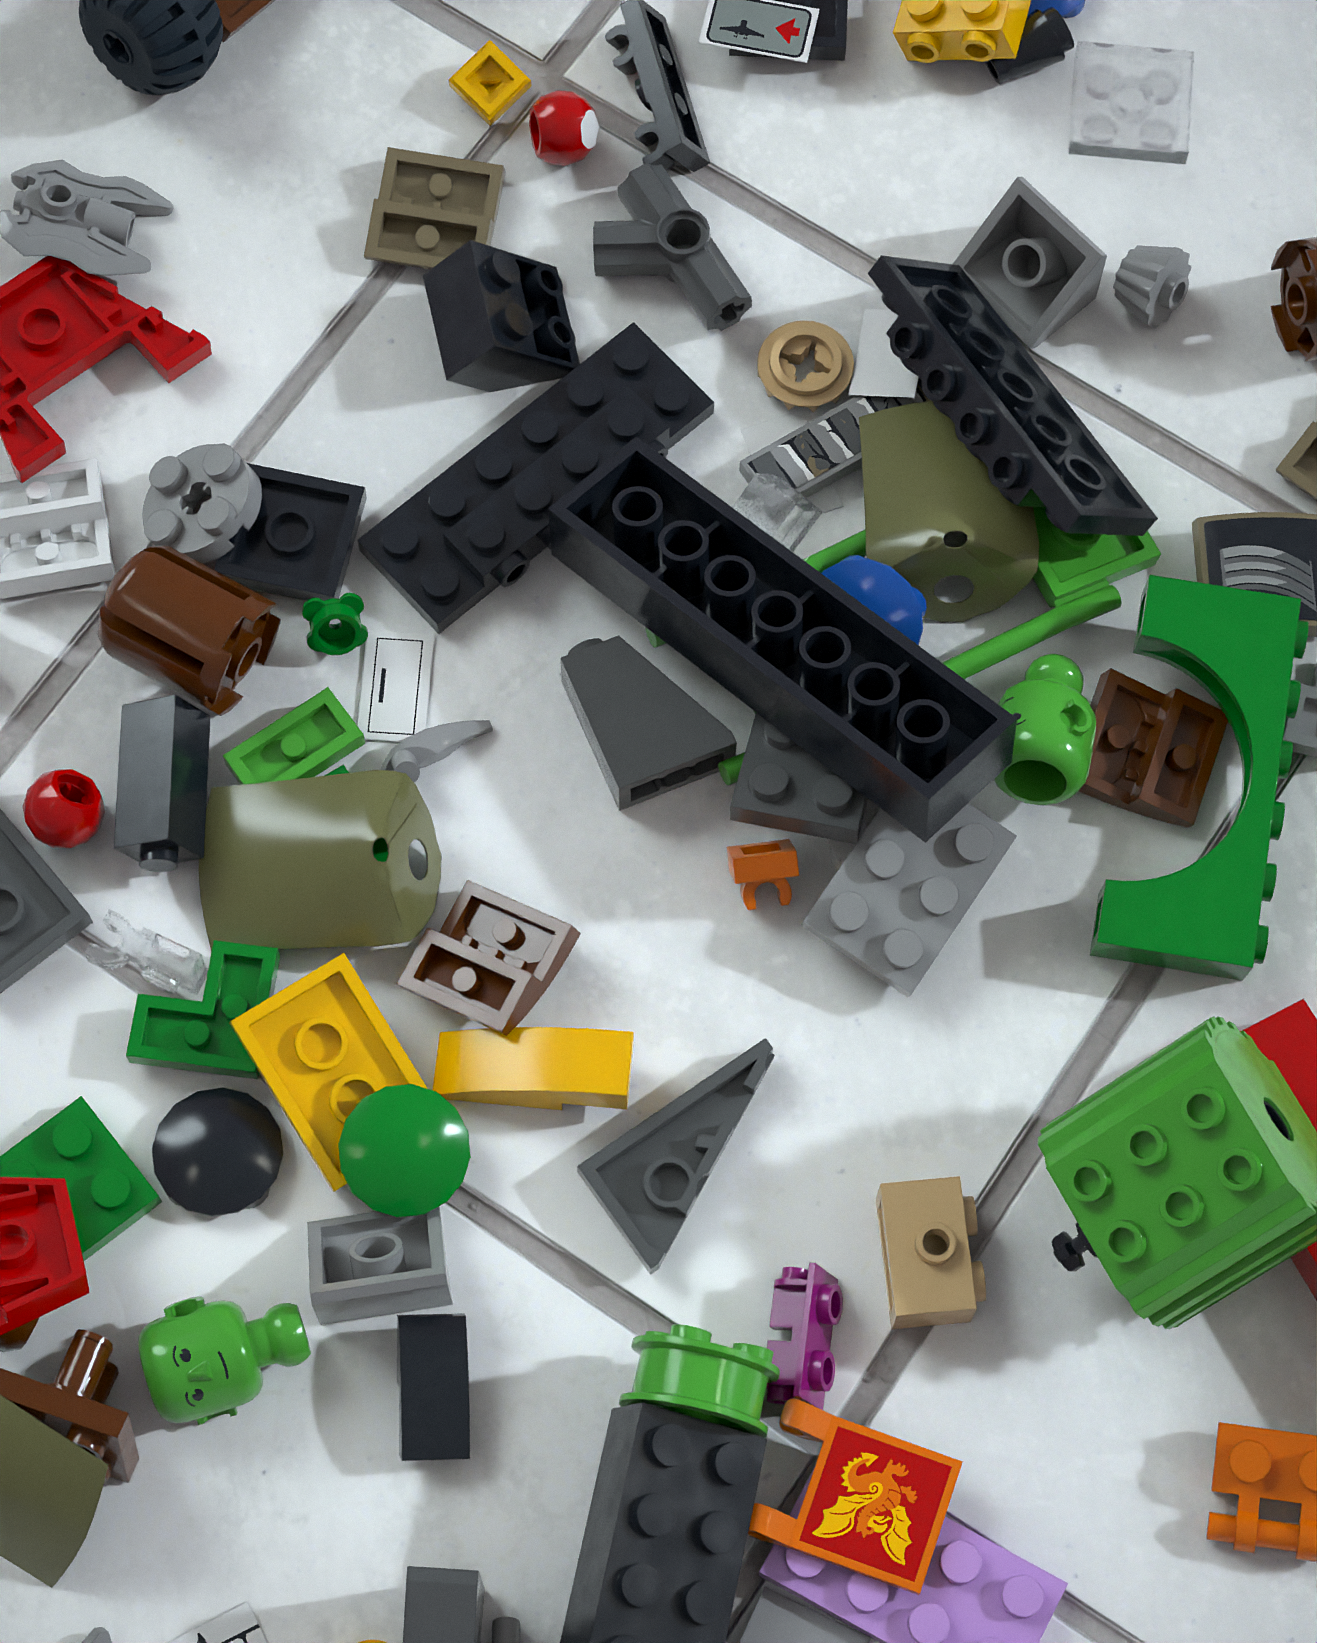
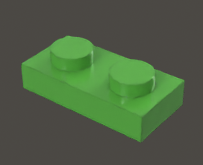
(297, 743)

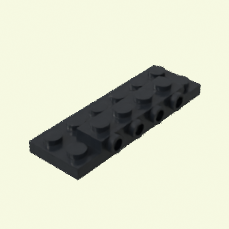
(1003, 401)
(491, 507)

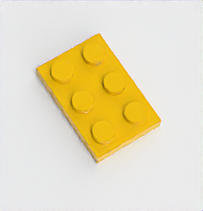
(322, 1053)

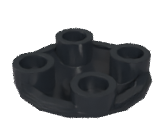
(217, 1152)

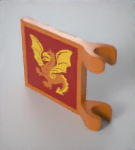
(868, 1503)

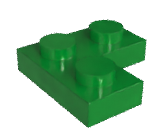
(198, 1033)

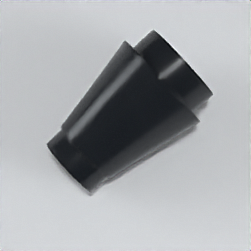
(1041, 45)

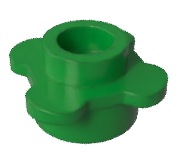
(340, 637)

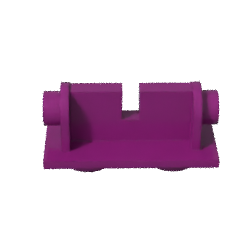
(809, 1307)

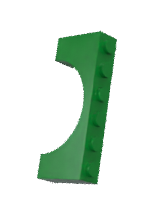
(1243, 656)

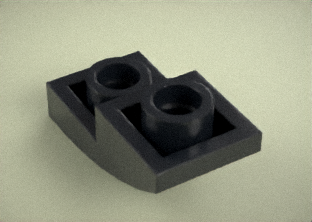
(433, 1387)

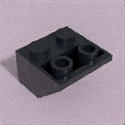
(499, 319)

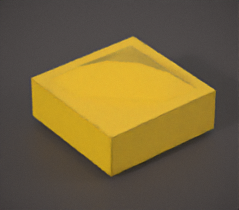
(490, 83)

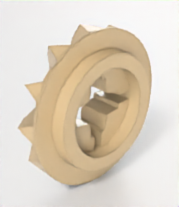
(791, 345)

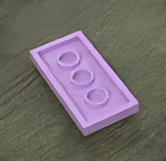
(968, 1594)

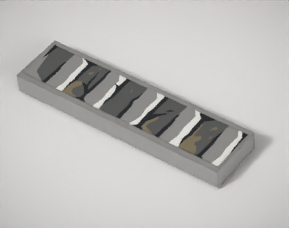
(822, 448)

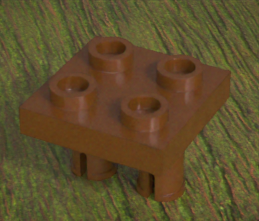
(77, 1402)

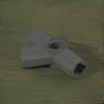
(649, 242)

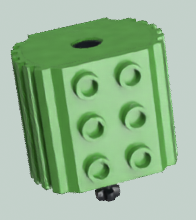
(1187, 1174)

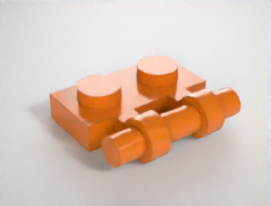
(1266, 1466)

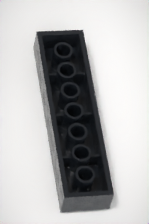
(783, 638)

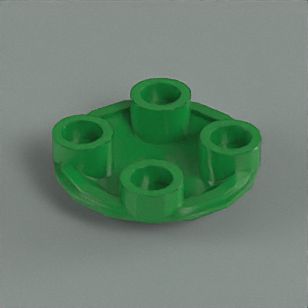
(404, 1150)

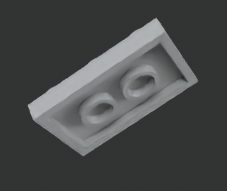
(905, 897)

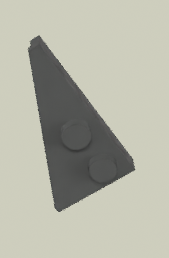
(662, 1164)

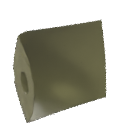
(927, 485)
(299, 867)
(45, 1494)

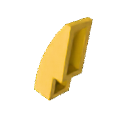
(536, 1067)

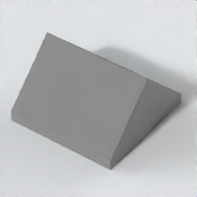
(1032, 264)
(376, 1265)

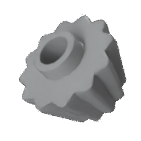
(1153, 282)

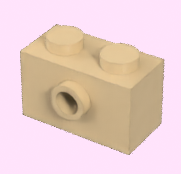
(928, 1252)

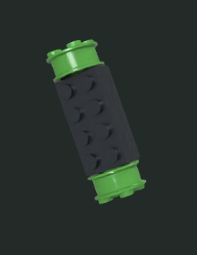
(673, 1494)

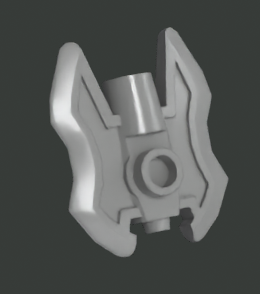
(79, 217)

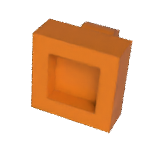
(763, 863)

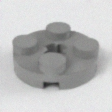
(182, 482)

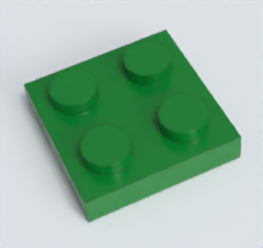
(100, 1177)

